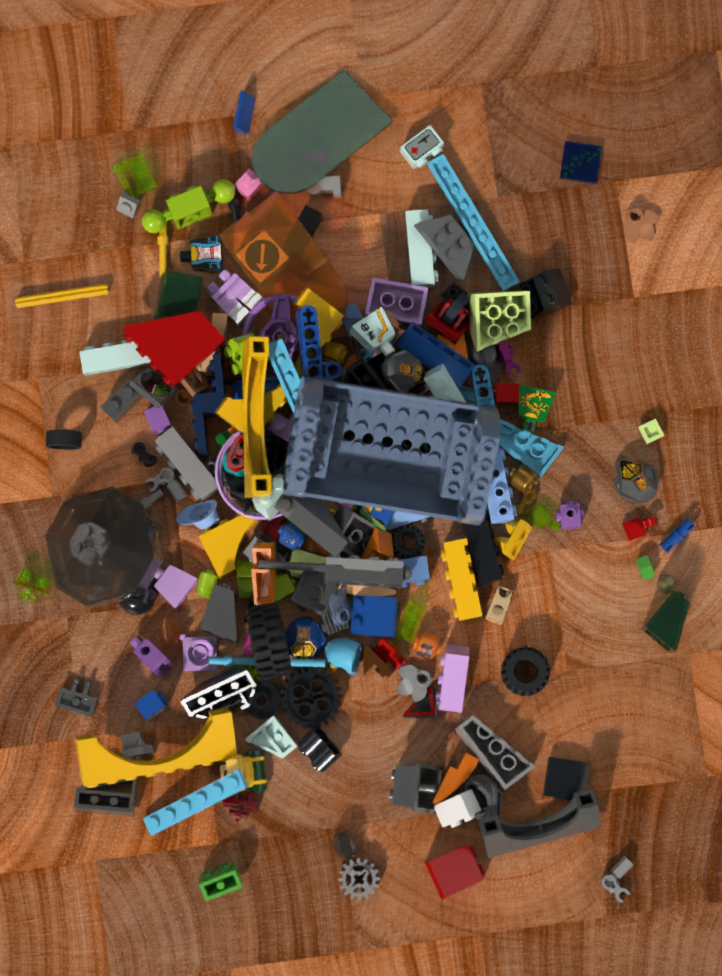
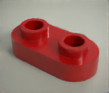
(236, 454)

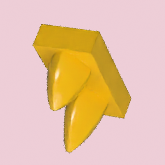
(511, 546)

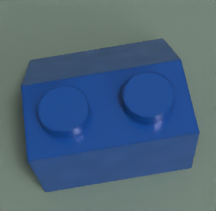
(373, 616)

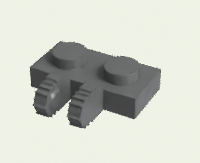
(77, 701)

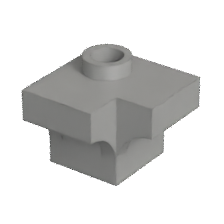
(134, 746)

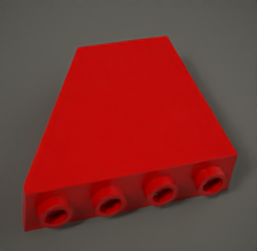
(175, 343)

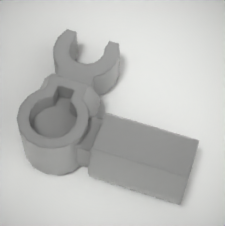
(168, 476)
(610, 881)

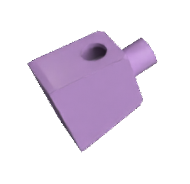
(174, 584)

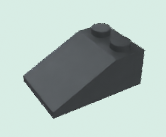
(356, 530)

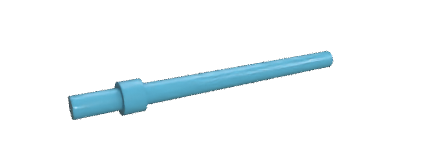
(229, 661)

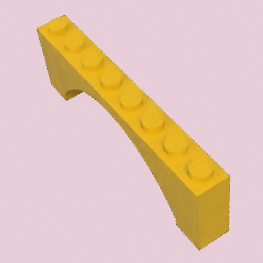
(328, 320)
(256, 471)
(225, 540)
(212, 744)

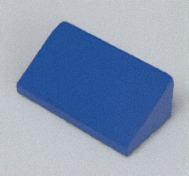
(244, 113)

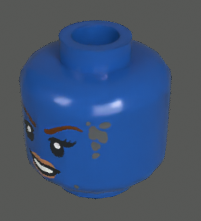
(291, 536)

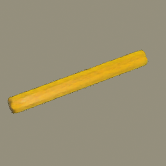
(61, 295)

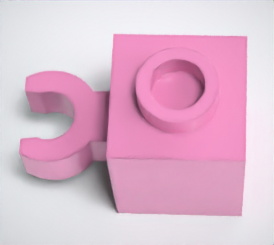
(248, 185)

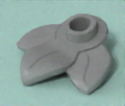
(410, 683)

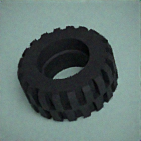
(268, 641)

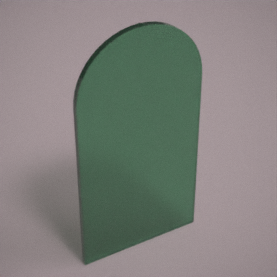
(317, 136)

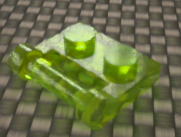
(140, 173)

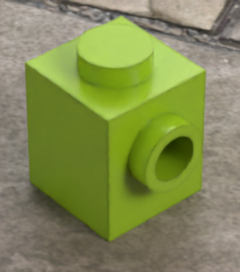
(284, 587)

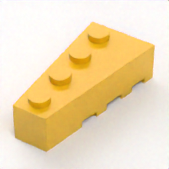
(461, 579)

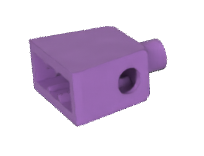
(151, 656)

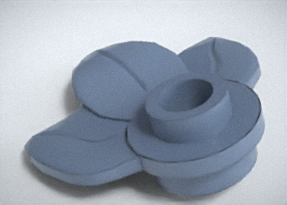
(340, 607)

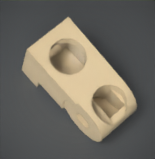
(499, 605)

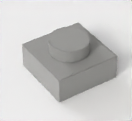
(127, 205)

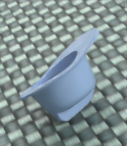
(200, 514)

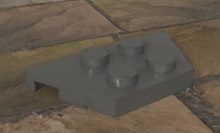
(449, 243)

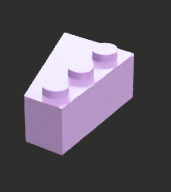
(453, 678)

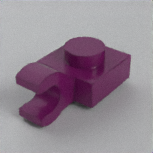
(506, 354)

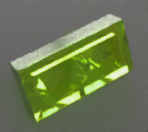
(410, 622)

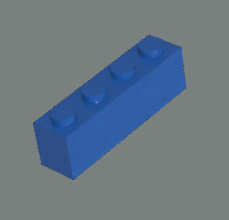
(433, 353)

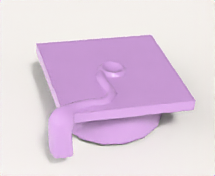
(197, 653)

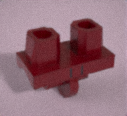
(249, 805)

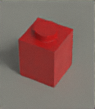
(506, 393)

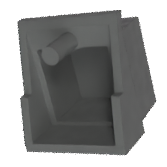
(416, 786)

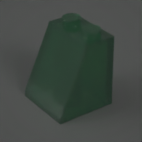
(177, 294)
(668, 621)

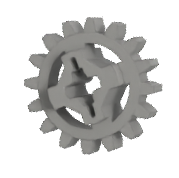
(349, 869)

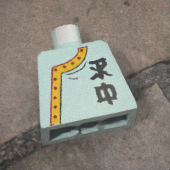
(374, 332)

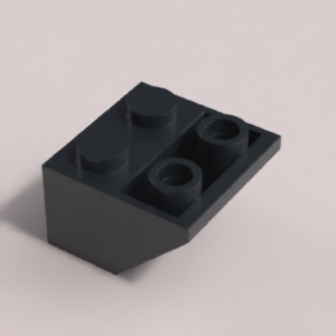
(547, 293)

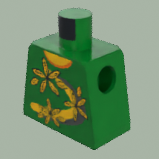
(534, 406)

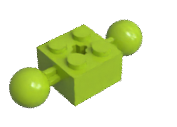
(188, 206)

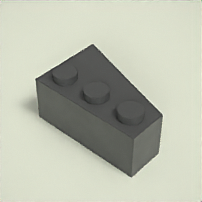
(108, 798)

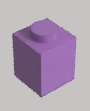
(158, 420)

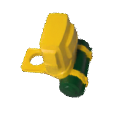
(252, 768)

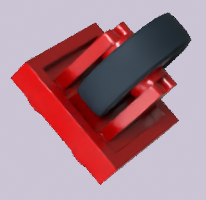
(450, 317)

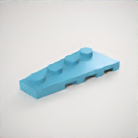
(528, 448)

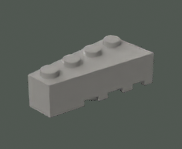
(495, 755)

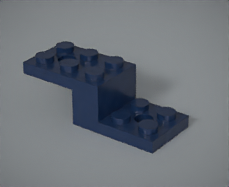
(205, 405)

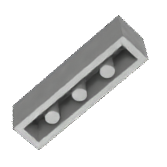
(187, 464)

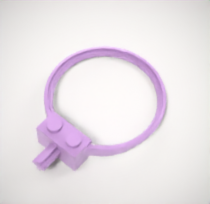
(281, 427)

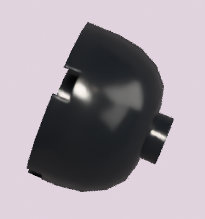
(275, 455)
(140, 604)

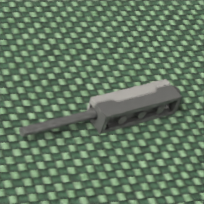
(352, 570)

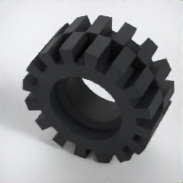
(416, 534)

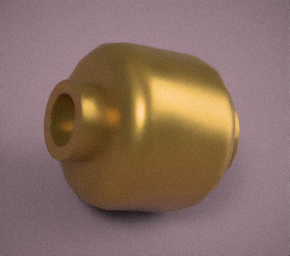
(523, 478)

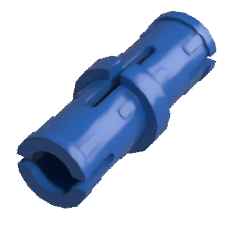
(677, 535)

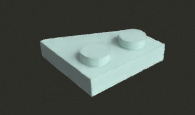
(273, 738)

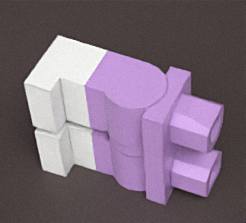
(231, 291)

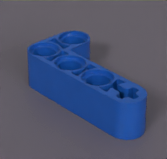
(314, 343)

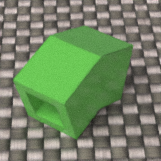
(645, 567)

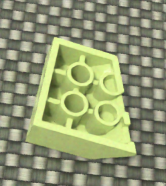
(498, 316)

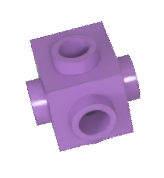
(569, 522)

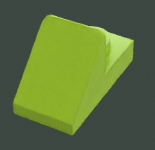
(244, 578)

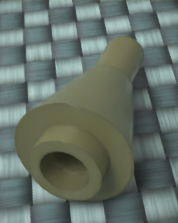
(666, 584)

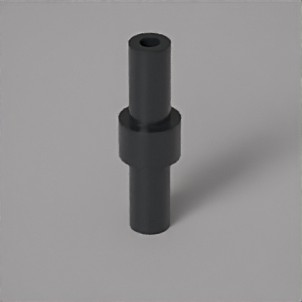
(234, 206)

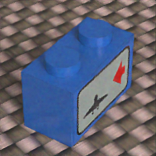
(152, 704)

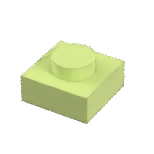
(651, 431)

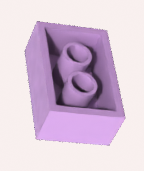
(403, 300)

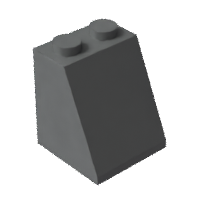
(221, 614)

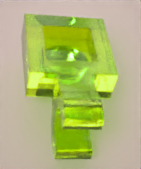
(541, 517)

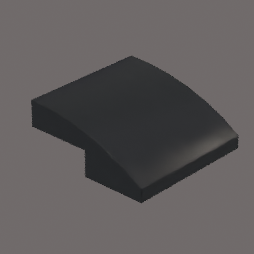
(565, 778)

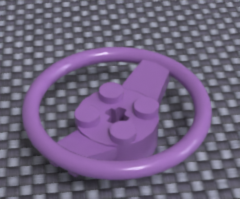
(280, 322)

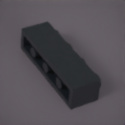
(483, 552)

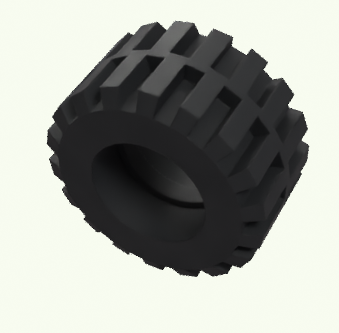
(535, 657)

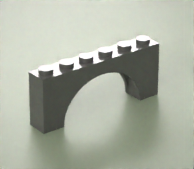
(577, 817)

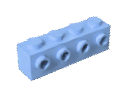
(499, 501)

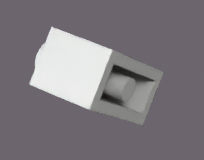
(457, 808)

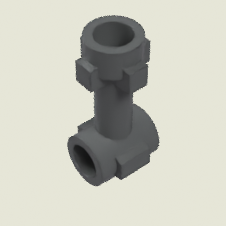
(211, 468)

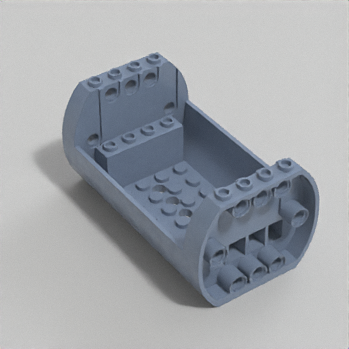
(442, 483)

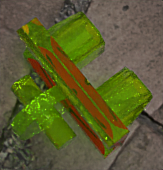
(23, 581)

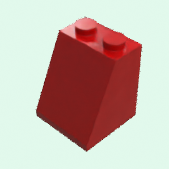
(455, 871)

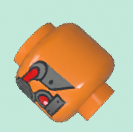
(427, 645)

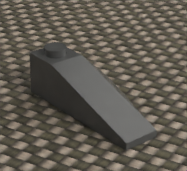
(315, 520)

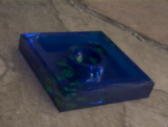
(580, 162)

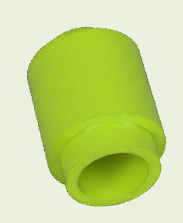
(206, 583)

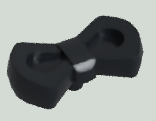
(147, 459)

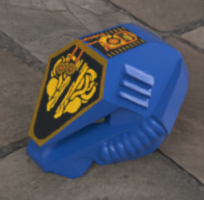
(305, 639)

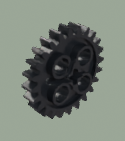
(305, 680)

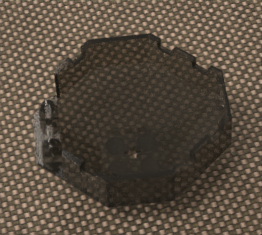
(122, 554)

